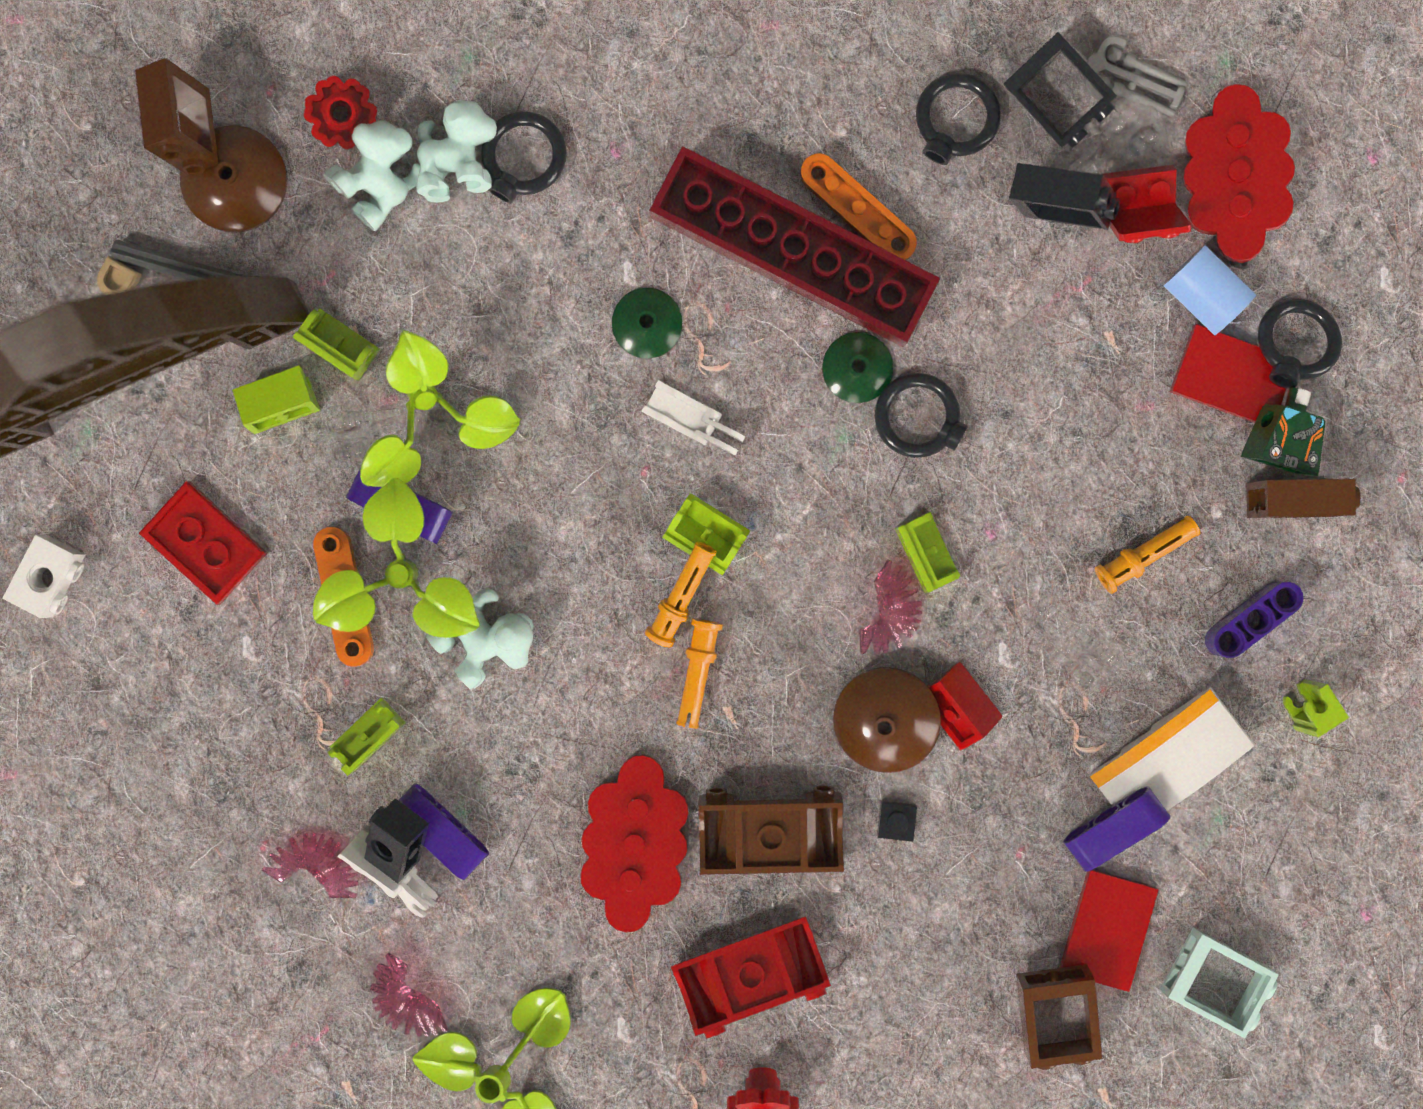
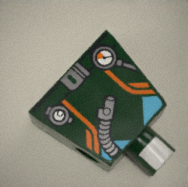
(1287, 436)

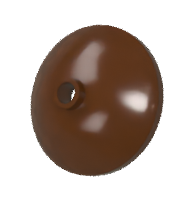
(249, 194)
(891, 697)

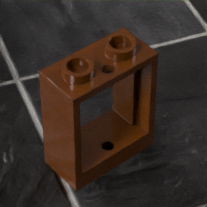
(163, 91)
(1302, 498)
(1051, 985)

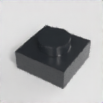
(897, 821)

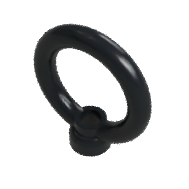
(941, 146)
(507, 186)
(1287, 369)
(951, 431)

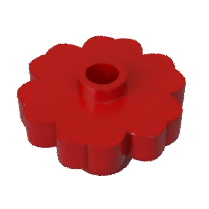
(332, 94)
(762, 1092)

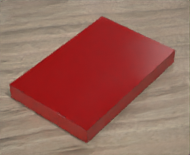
(1225, 375)
(203, 542)
(1110, 928)

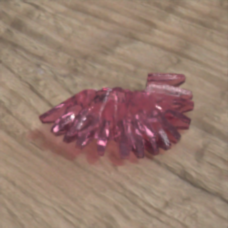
(893, 610)
(318, 863)
(404, 1002)

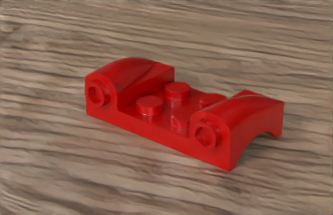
(751, 976)

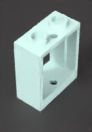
(1187, 967)

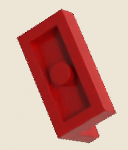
(964, 707)

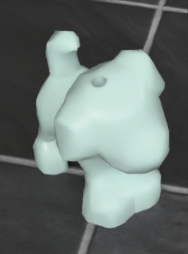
(466, 129)
(379, 148)
(507, 639)

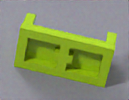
(336, 343)
(275, 400)
(705, 524)
(927, 552)
(1319, 710)
(366, 736)

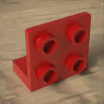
(1147, 204)

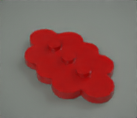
(1239, 173)
(634, 843)

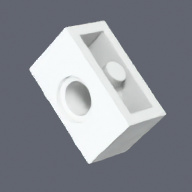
(27, 586)

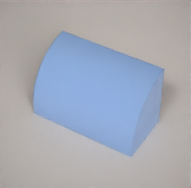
(1210, 290)

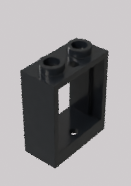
(1035, 65)
(1064, 196)

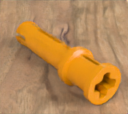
(1132, 562)
(674, 608)
(701, 655)

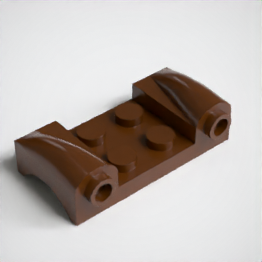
(771, 833)

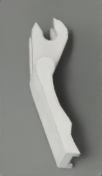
(688, 416)
(416, 897)

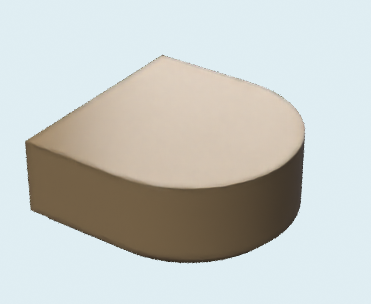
(116, 276)

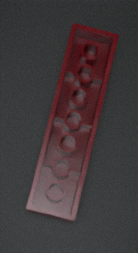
(793, 247)

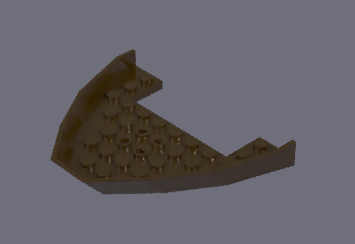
(125, 336)

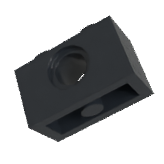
(395, 840)

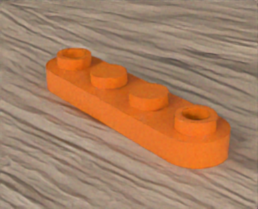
(857, 205)
(332, 562)

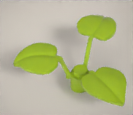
(415, 370)
(347, 606)
(451, 1056)

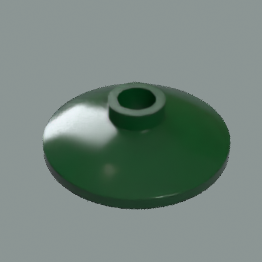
(650, 341)
(847, 383)

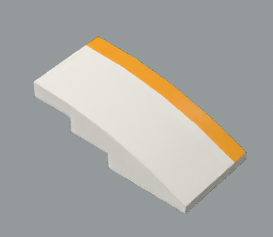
(1177, 753)

